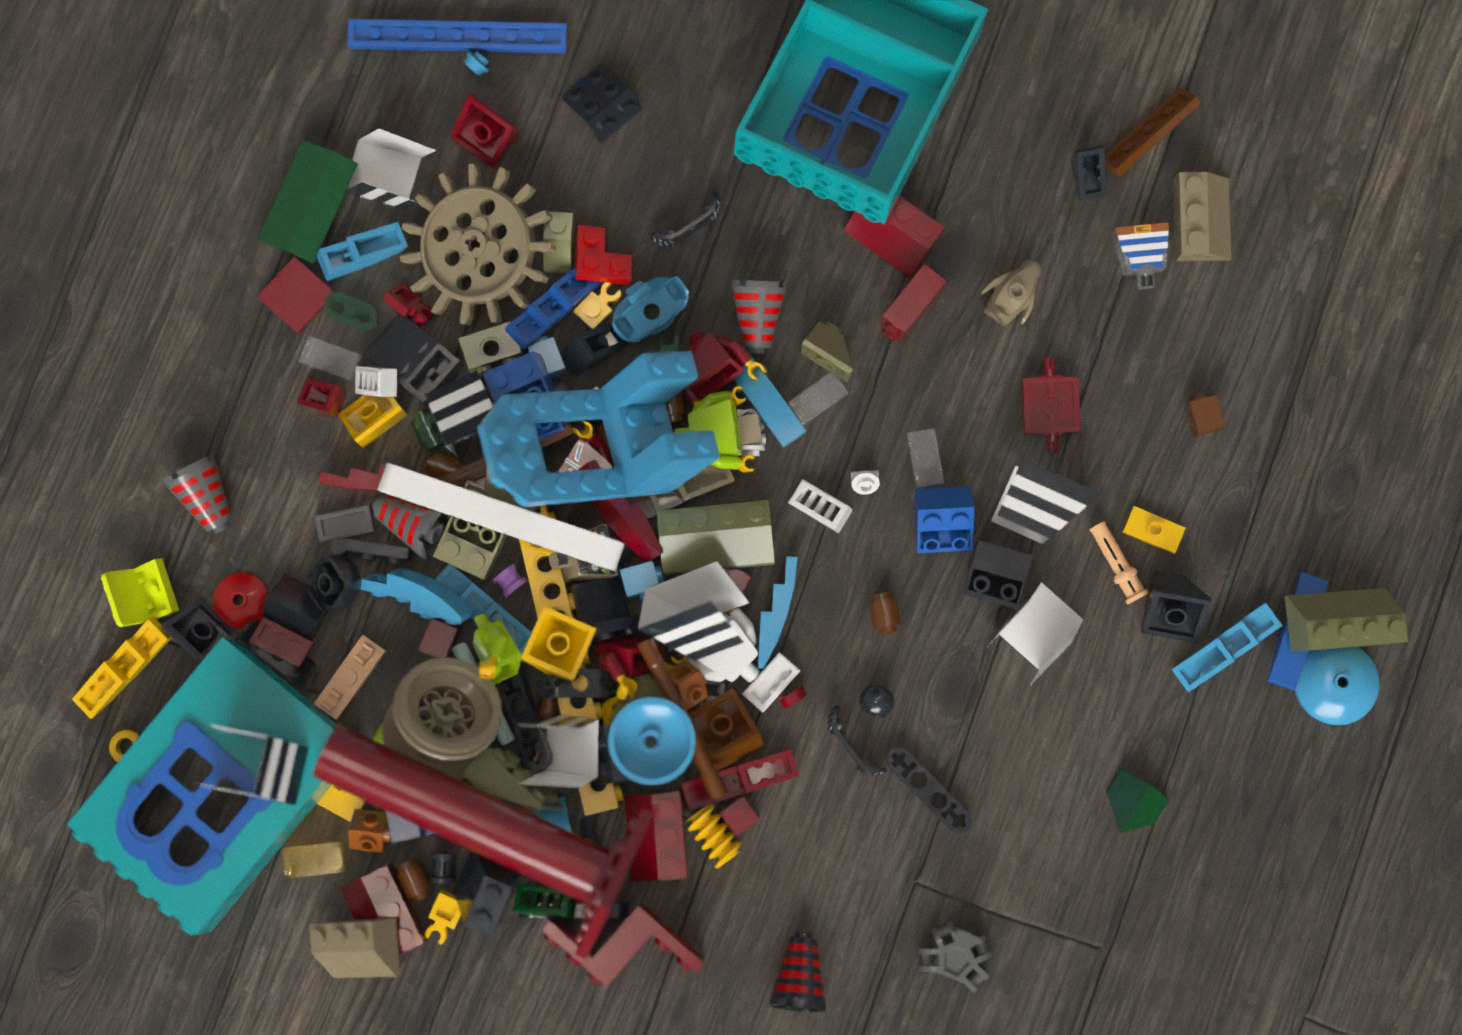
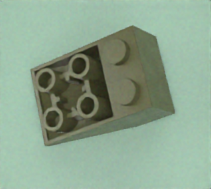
(469, 544)
(500, 774)

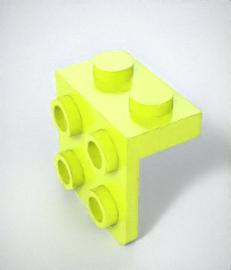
(140, 593)

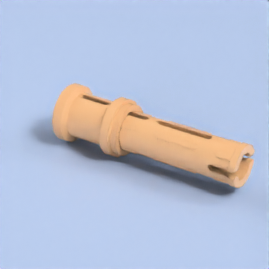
(1101, 532)

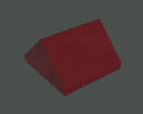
(484, 131)

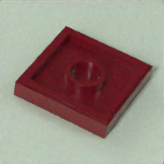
(296, 295)

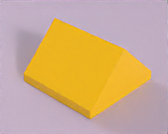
(371, 417)
(558, 644)

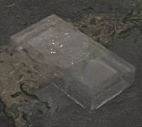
(330, 358)
(817, 398)
(925, 458)

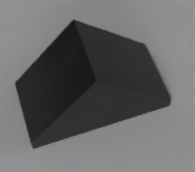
(1089, 172)

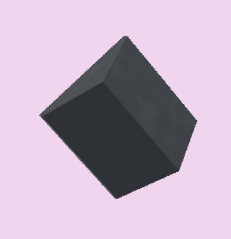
(293, 609)
(198, 629)

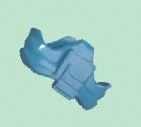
(629, 316)

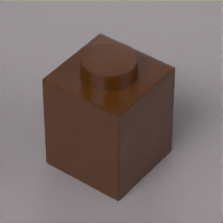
(1204, 414)

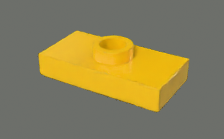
(1153, 530)

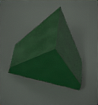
(1134, 802)

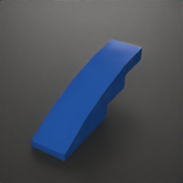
(550, 309)
(1288, 665)

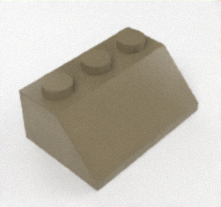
(1201, 217)
(357, 947)

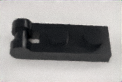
(370, 550)

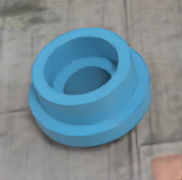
(477, 62)

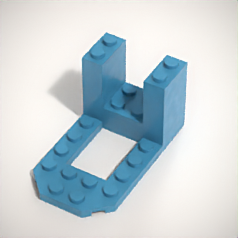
(637, 427)

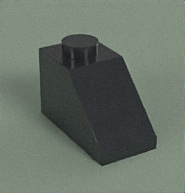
(592, 348)

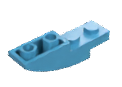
(425, 594)

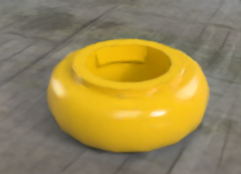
(114, 745)

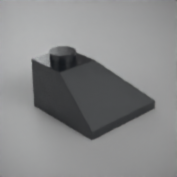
(1174, 607)

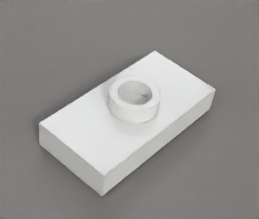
(771, 682)

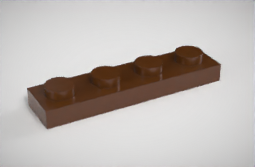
(1150, 131)

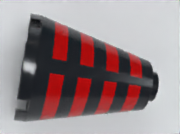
(799, 977)

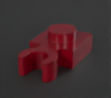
(407, 302)

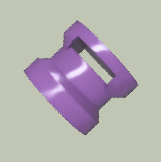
(510, 581)

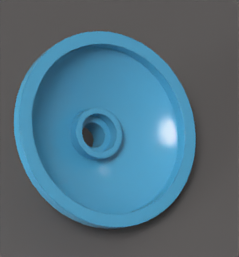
(1319, 687)
(673, 741)

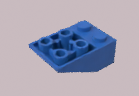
(523, 376)

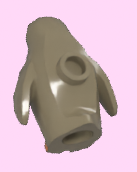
(1013, 293)

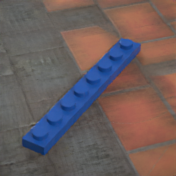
(457, 36)

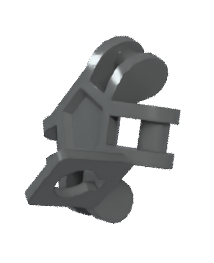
(956, 957)

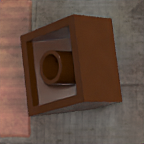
(726, 729)

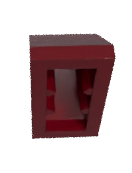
(322, 397)

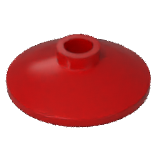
(253, 593)

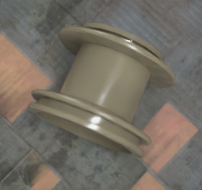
(452, 700)

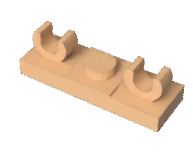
(350, 677)

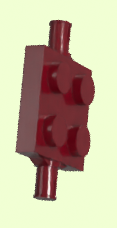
(1051, 405)

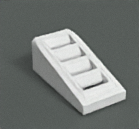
(376, 381)
(840, 518)

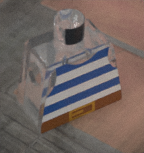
(1142, 251)

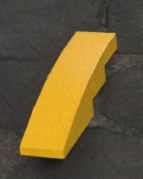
(121, 668)

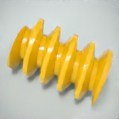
(714, 835)

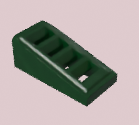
(565, 913)

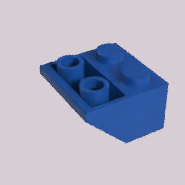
(944, 519)

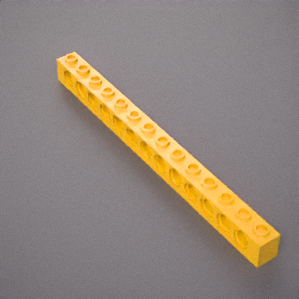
(592, 800)

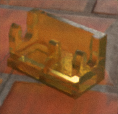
(314, 859)

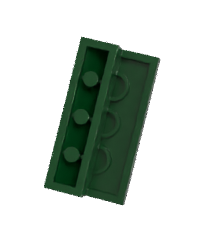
(307, 201)

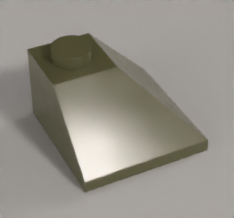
(828, 350)

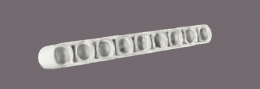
(501, 516)

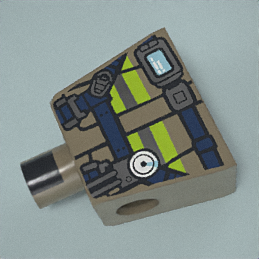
(580, 570)

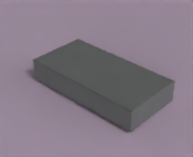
(344, 523)

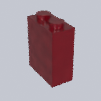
(912, 304)

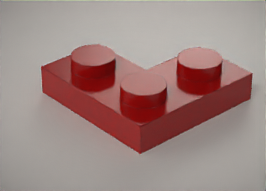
(594, 263)

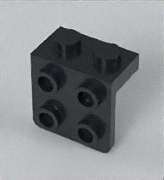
(602, 101)
(604, 607)

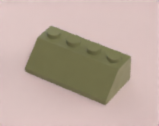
(725, 533)
(1344, 620)

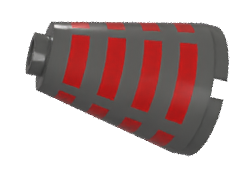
(758, 311)
(202, 493)
(412, 523)

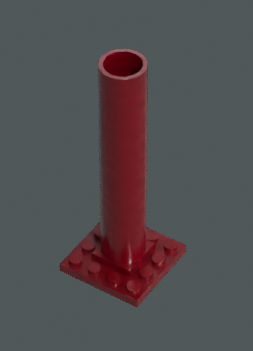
(483, 823)

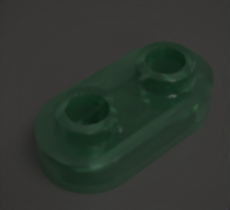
(352, 312)

